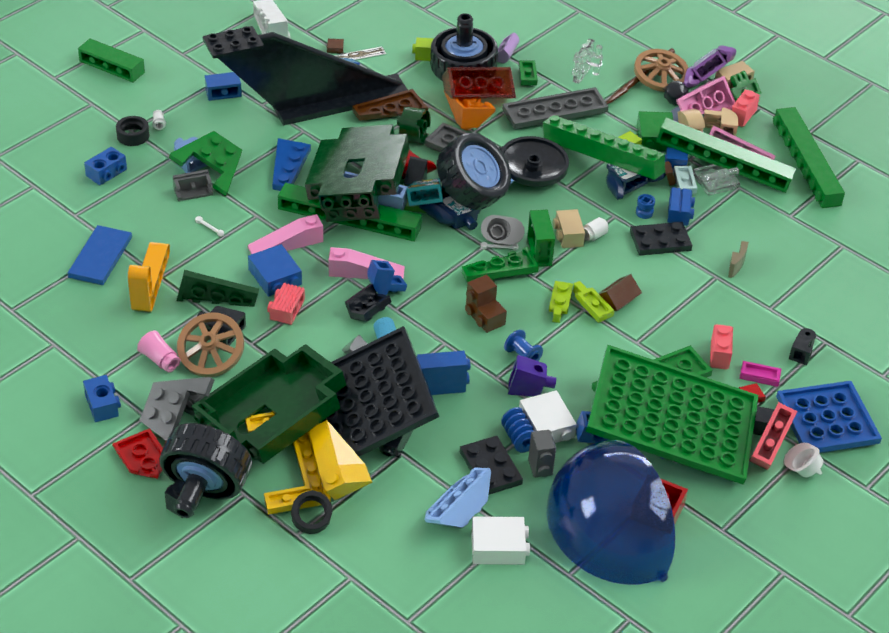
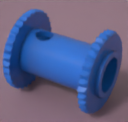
(517, 343)

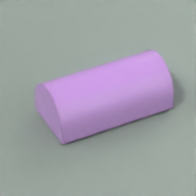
(507, 47)

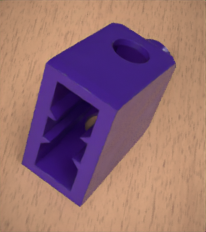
(529, 377)

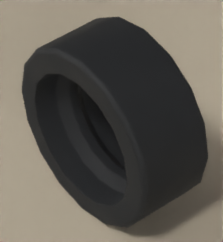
(132, 122)
(308, 496)

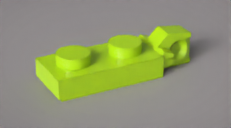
(560, 299)
(592, 302)

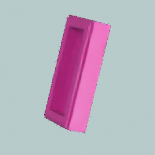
(760, 373)

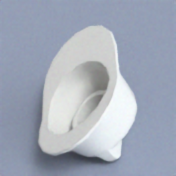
(804, 460)

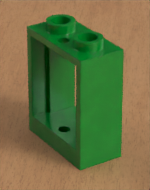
(541, 237)

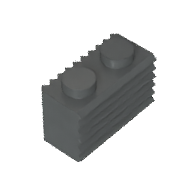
(542, 453)

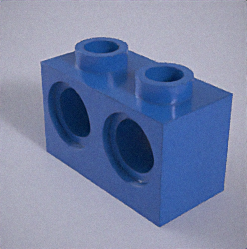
(105, 165)

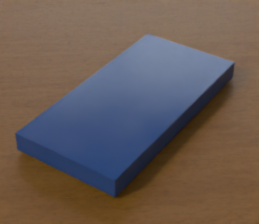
(100, 255)

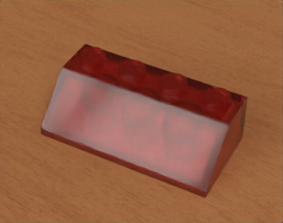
(478, 82)

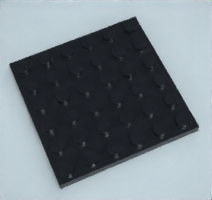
(382, 393)

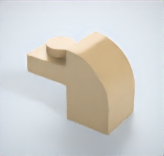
(691, 118)
(723, 119)

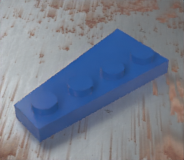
(289, 161)

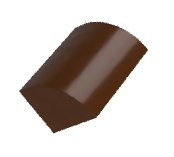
(621, 292)

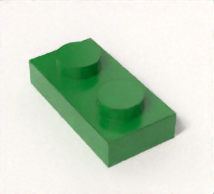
(528, 72)

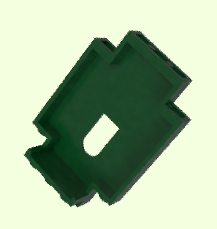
(381, 172)
(293, 387)

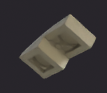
(738, 259)

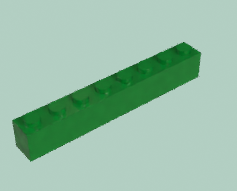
(605, 147)
(725, 154)
(808, 157)
(392, 220)

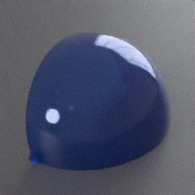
(613, 514)

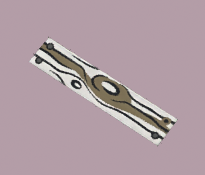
(363, 53)

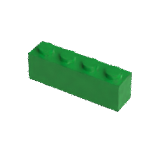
(111, 60)

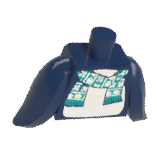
(624, 181)
(452, 213)

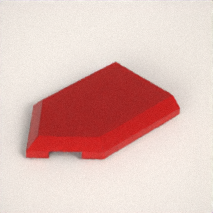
(140, 453)

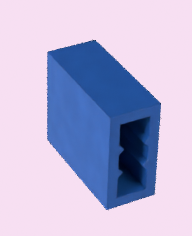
(273, 268)
(445, 371)

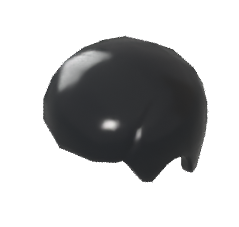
(675, 90)

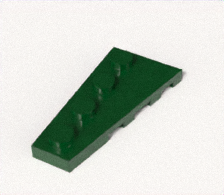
(207, 288)

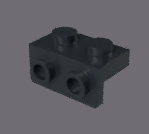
(366, 303)

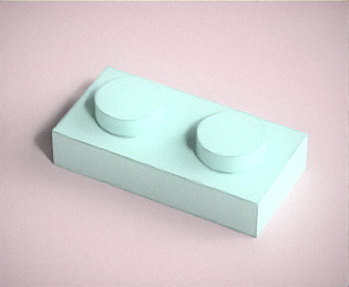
(685, 178)

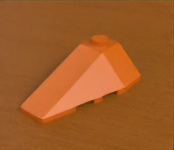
(470, 112)

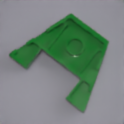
(216, 153)

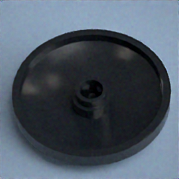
(536, 161)

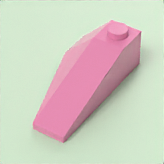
(709, 96)
(294, 235)

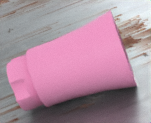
(158, 351)

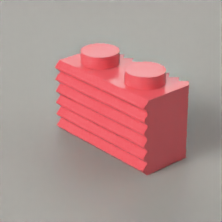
(745, 106)
(286, 303)
(721, 346)

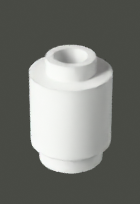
(595, 229)

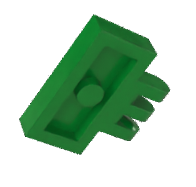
(741, 82)

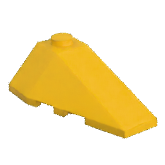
(337, 462)

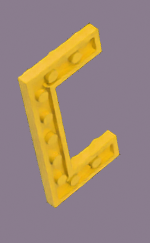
(283, 500)

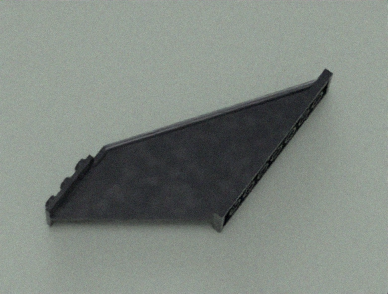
(296, 77)

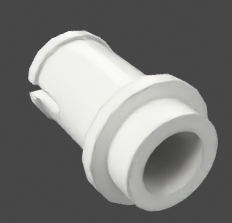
(159, 121)

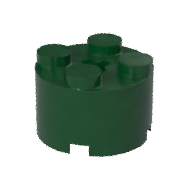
(414, 124)

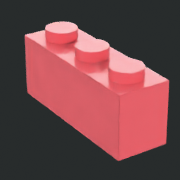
(773, 436)

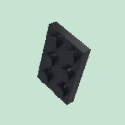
(661, 238)
(492, 454)

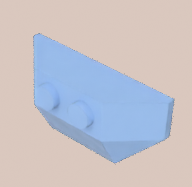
(461, 500)

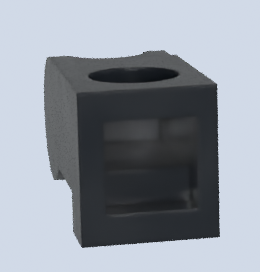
(803, 346)

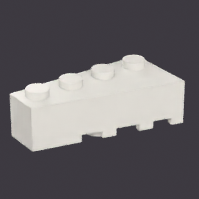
(270, 18)

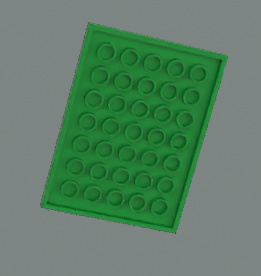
(674, 414)

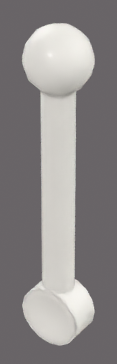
(199, 219)
(484, 245)

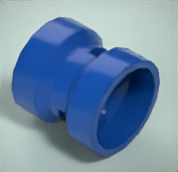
(646, 203)

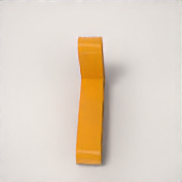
(146, 279)

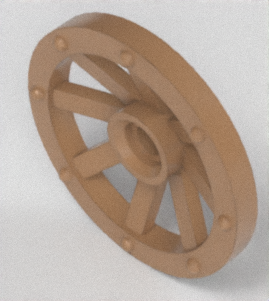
(661, 66)
(212, 346)

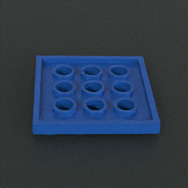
(834, 409)

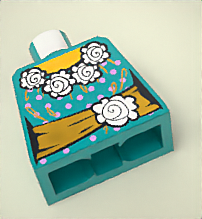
(426, 192)

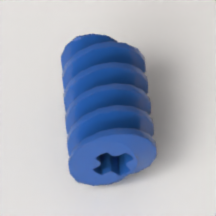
(517, 428)

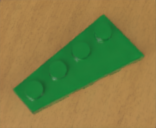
(507, 266)

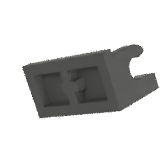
(192, 185)

